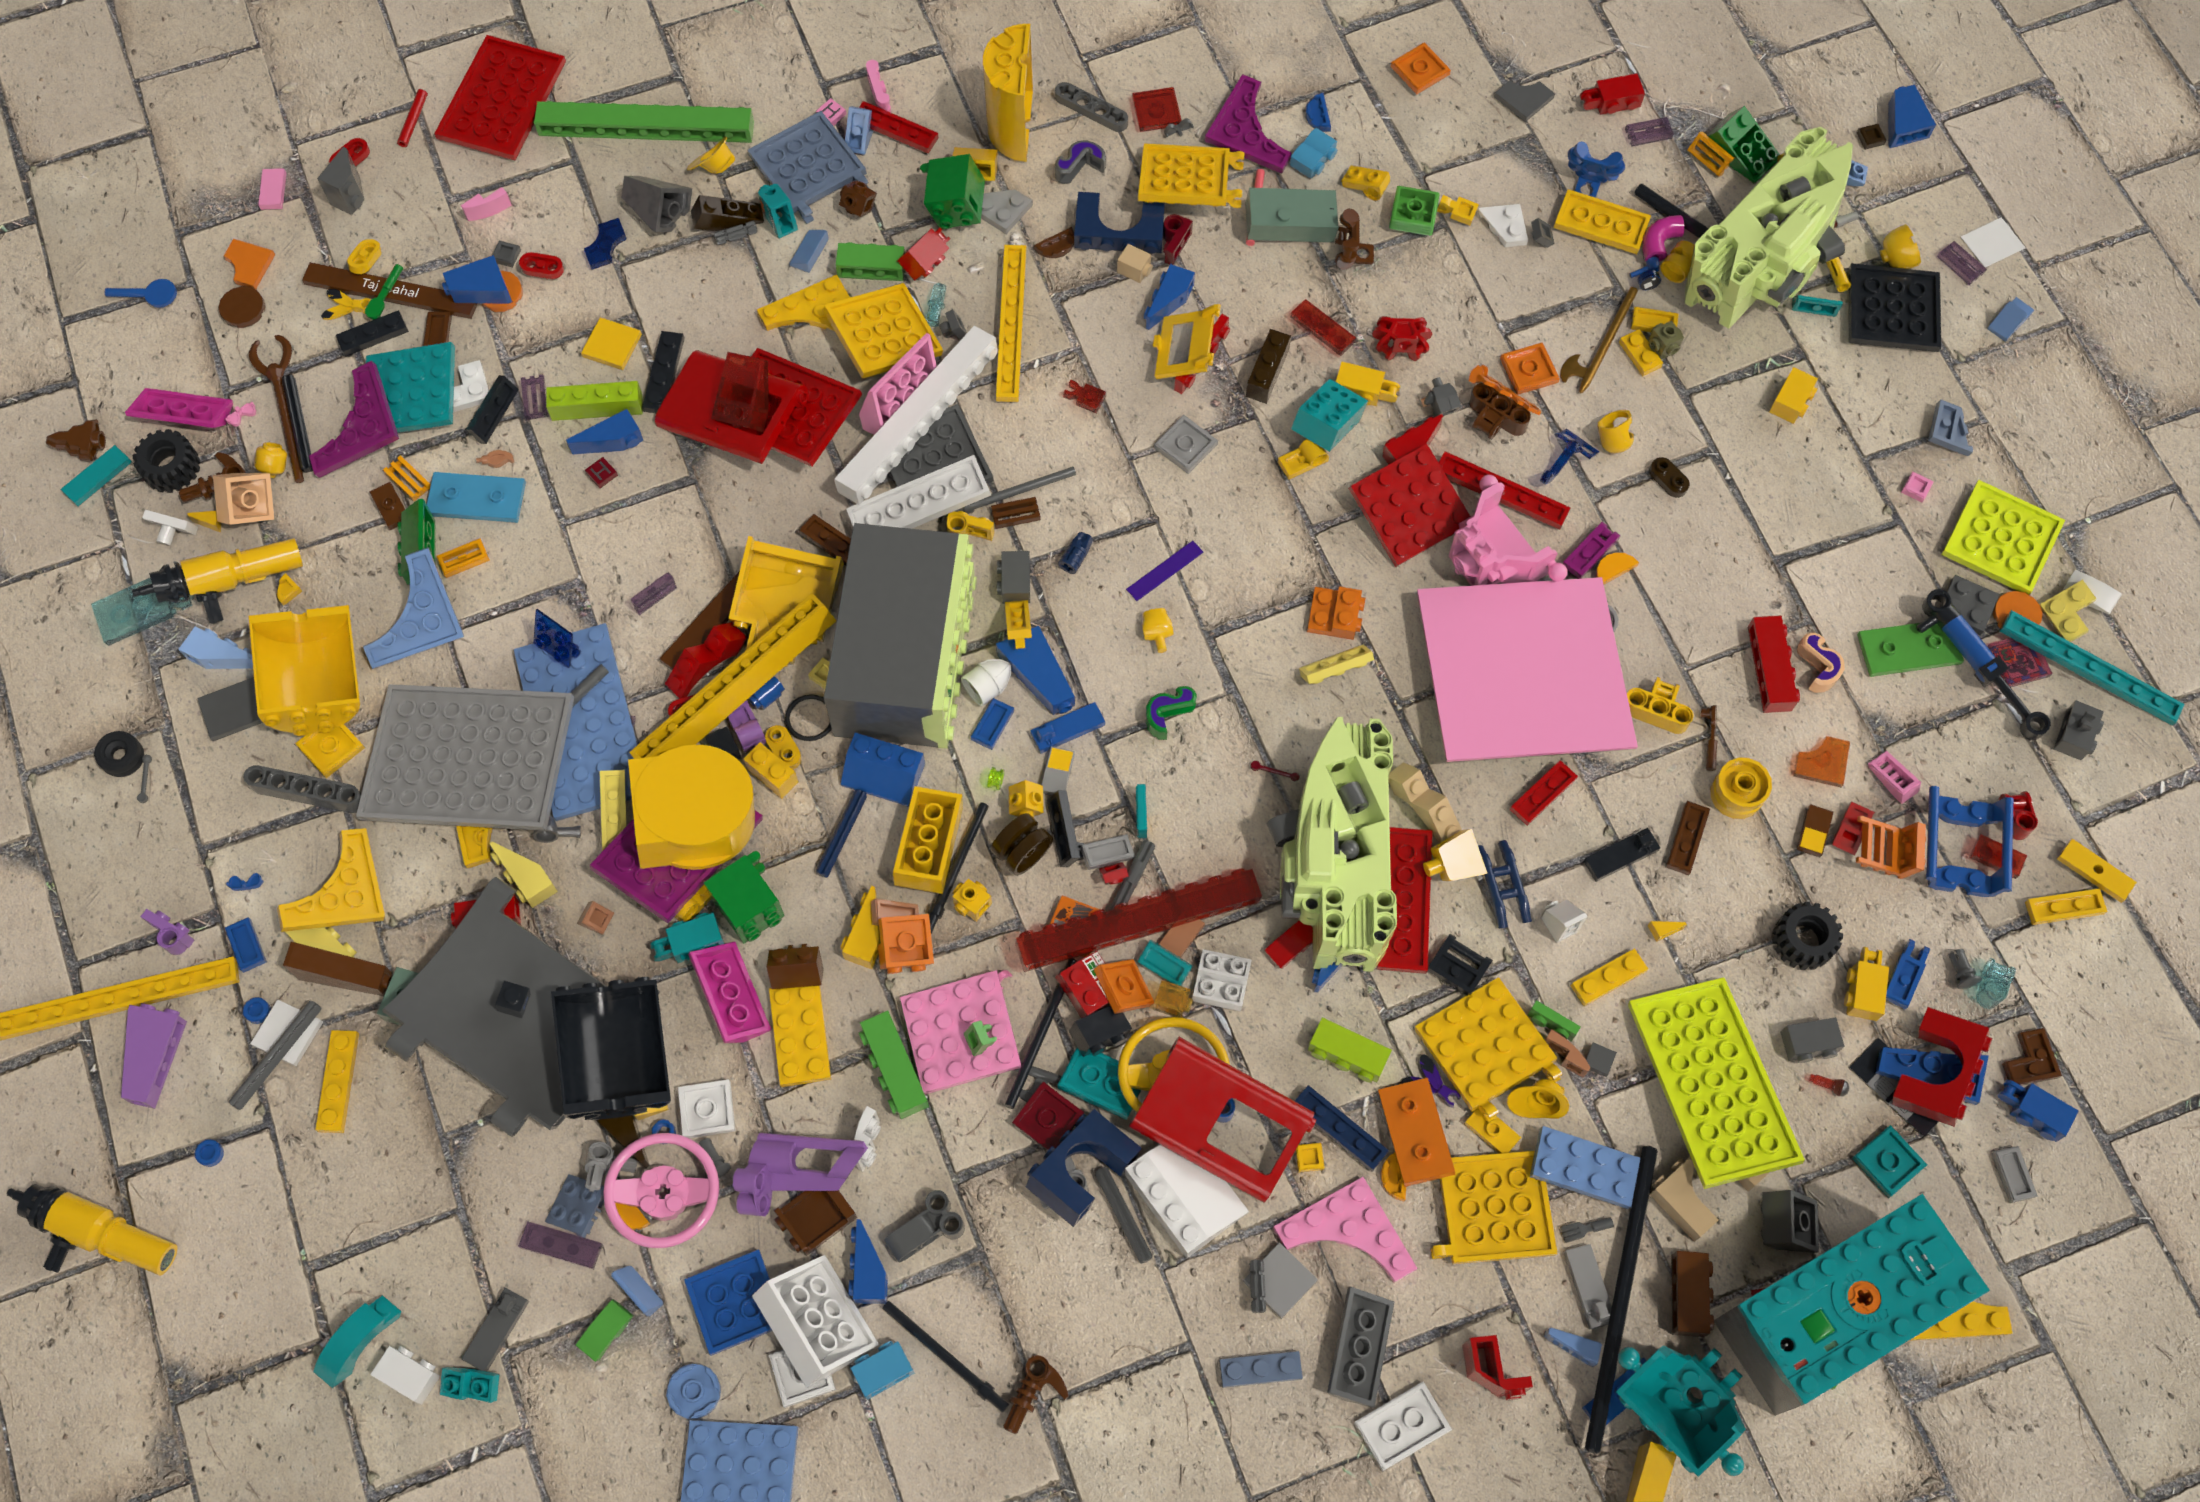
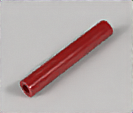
(412, 118)

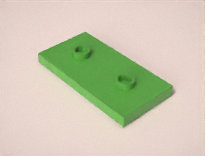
(1906, 650)

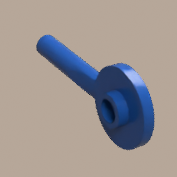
(157, 293)

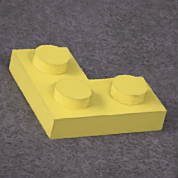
(2063, 607)

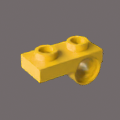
(1370, 181)
(1303, 459)
(974, 526)

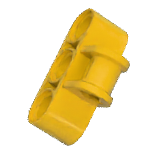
(1662, 698)

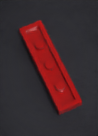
(901, 128)
(1220, 331)

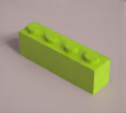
(593, 400)

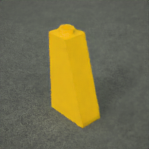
(1651, 1473)

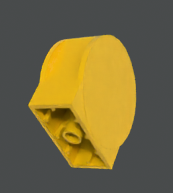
(691, 807)

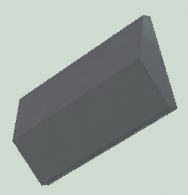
(1360, 1347)

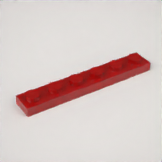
(1513, 496)

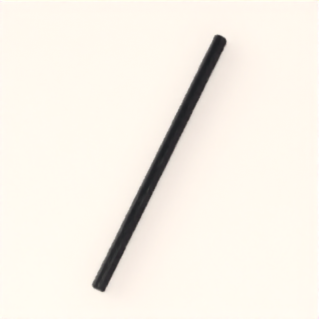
(1621, 1301)

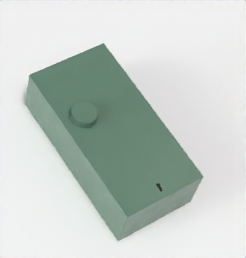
(1291, 215)

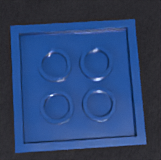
(726, 1303)

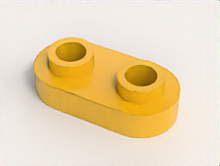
(364, 256)
(783, 745)

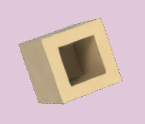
(1134, 263)

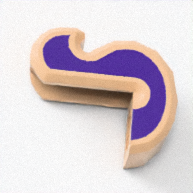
(1823, 659)

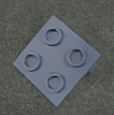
(576, 1207)

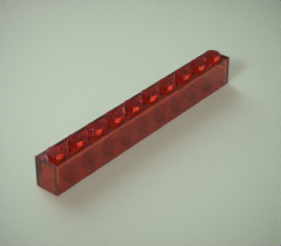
(1137, 919)

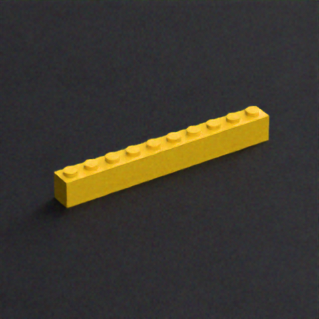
(739, 679)

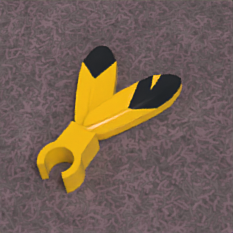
(345, 306)

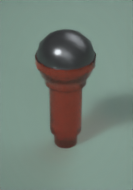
(1838, 1087)

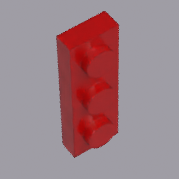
(1543, 793)

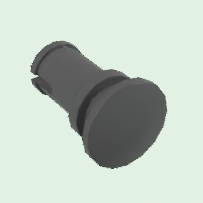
(1964, 971)
(721, 1167)

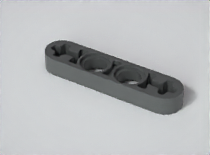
(1093, 104)

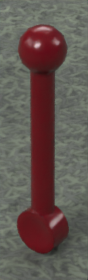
(1255, 766)

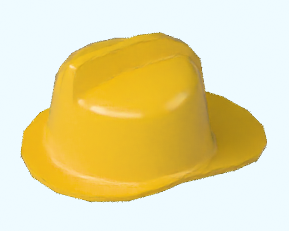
(716, 159)
(1540, 1100)

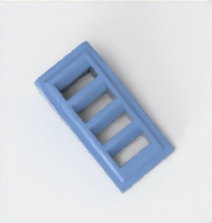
(1580, 1347)

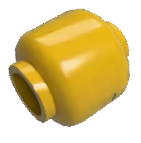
(270, 459)

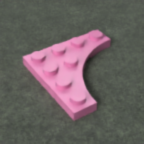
(1352, 1219)

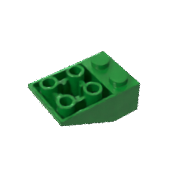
(1746, 142)

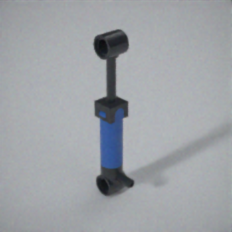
(1978, 655)

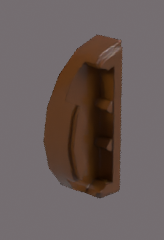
(1056, 245)

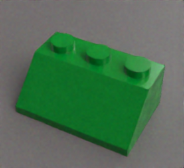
(416, 532)

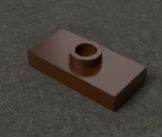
(388, 504)

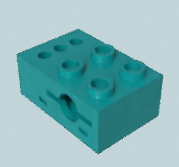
(1329, 415)

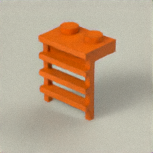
(1903, 848)

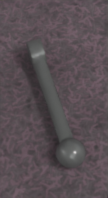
(142, 797)

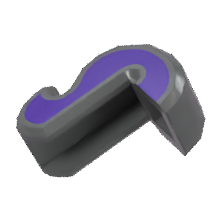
(1078, 155)

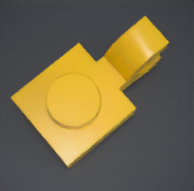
(1461, 210)

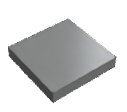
(1186, 444)
(1284, 1280)

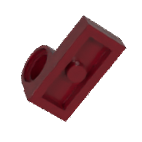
(1176, 238)

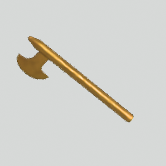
(1573, 368)

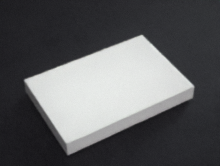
(1402, 1426)

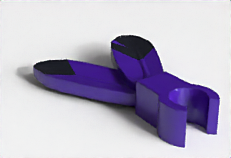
(1435, 1081)

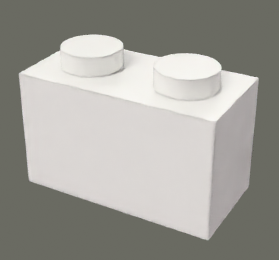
(405, 1374)

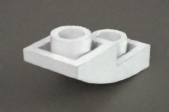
(2105, 595)

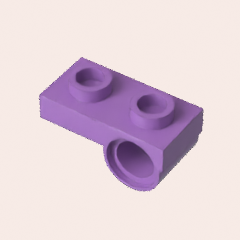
(746, 727)
(168, 931)

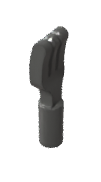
(1578, 1230)

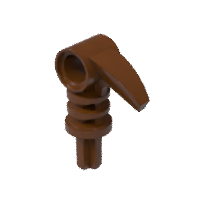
(206, 488)
(1027, 1392)

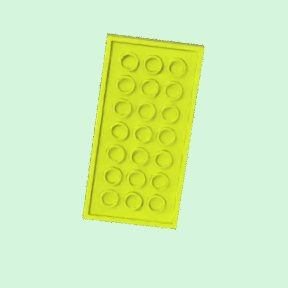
(1715, 1083)

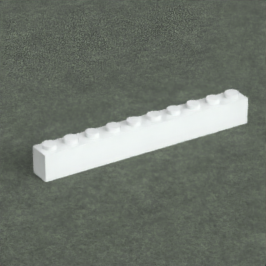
(916, 415)

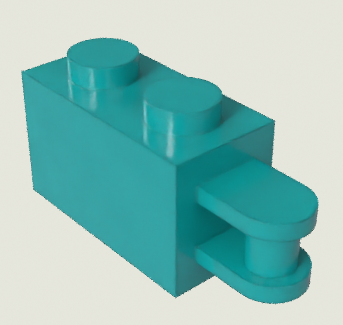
(688, 937)

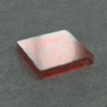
(1156, 109)

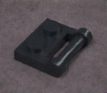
(1456, 971)

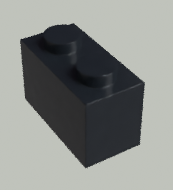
(1100, 1030)

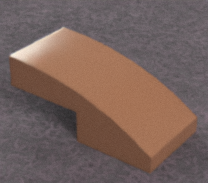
(1573, 1058)

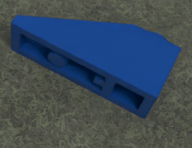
(607, 436)

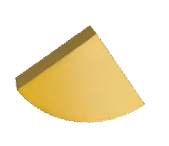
(287, 589)

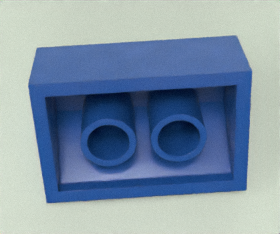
(882, 769)

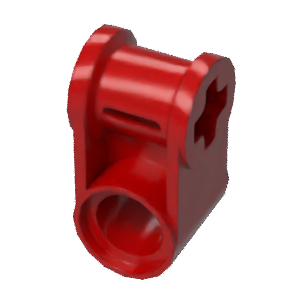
(2022, 813)

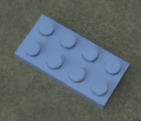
(1585, 1167)

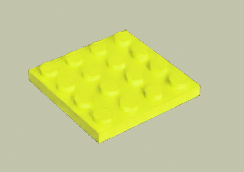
(2003, 537)

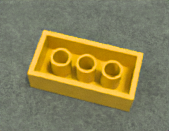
(928, 840)

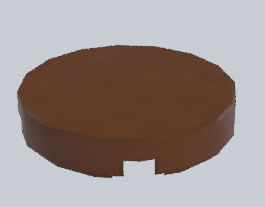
(241, 307)

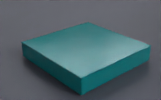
(1889, 1161)

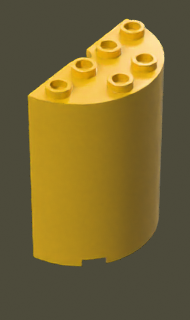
(1009, 90)
(304, 669)

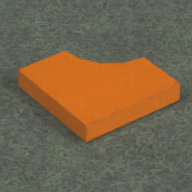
(249, 262)

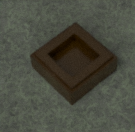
(1871, 136)

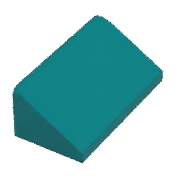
(1816, 305)

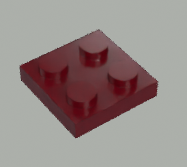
(1047, 1117)

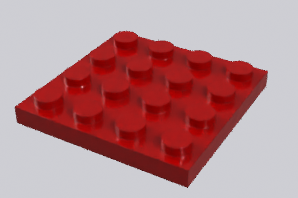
(1410, 505)

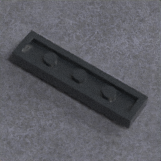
(663, 370)

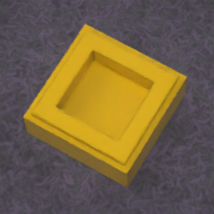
(1309, 1157)

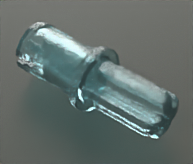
(936, 304)

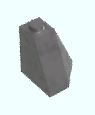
(656, 201)

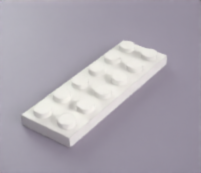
(924, 497)

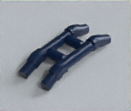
(1510, 868)

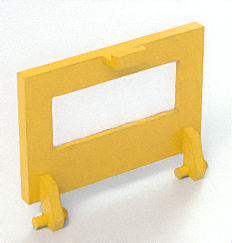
(1185, 343)

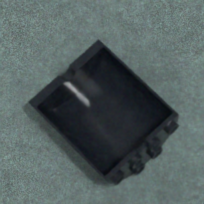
(610, 1049)

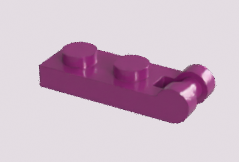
(1591, 550)

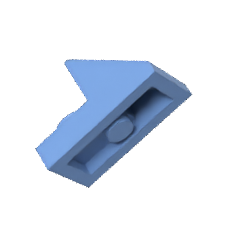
(858, 129)
(2010, 319)

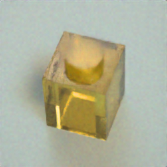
(1173, 999)

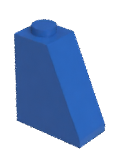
(1908, 117)
(477, 283)

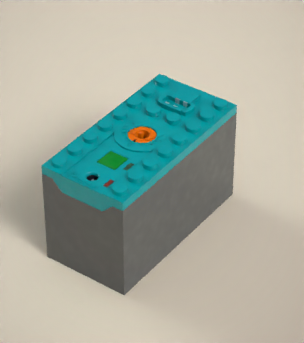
(1851, 1306)

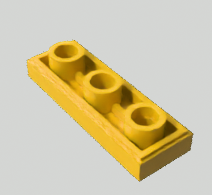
(2107, 876)

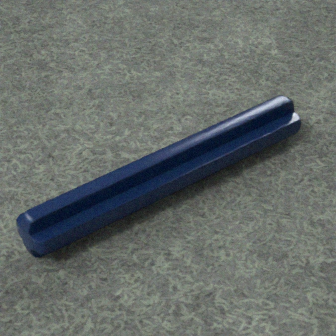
(841, 833)

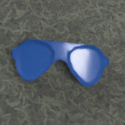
(237, 884)

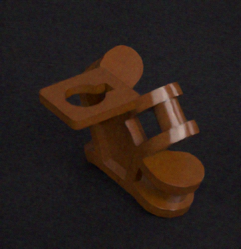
(1351, 224)

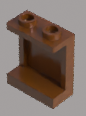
(814, 1218)

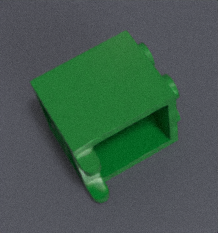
(954, 191)
(745, 897)

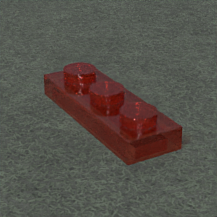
(1323, 327)

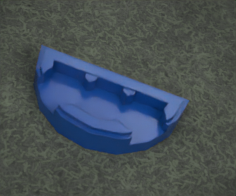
(1317, 113)

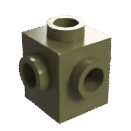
(1665, 339)

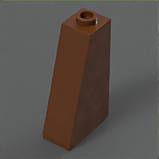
(336, 970)

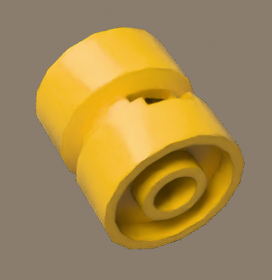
(1678, 262)

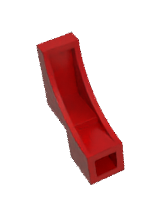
(698, 660)

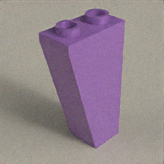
(149, 1052)

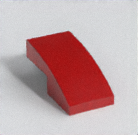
(1850, 830)
(1290, 944)

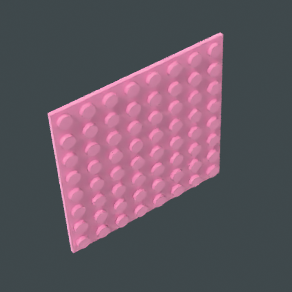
(1525, 669)

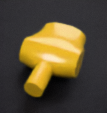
(1157, 627)

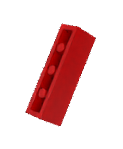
(1773, 664)

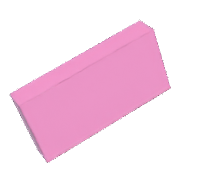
(272, 189)

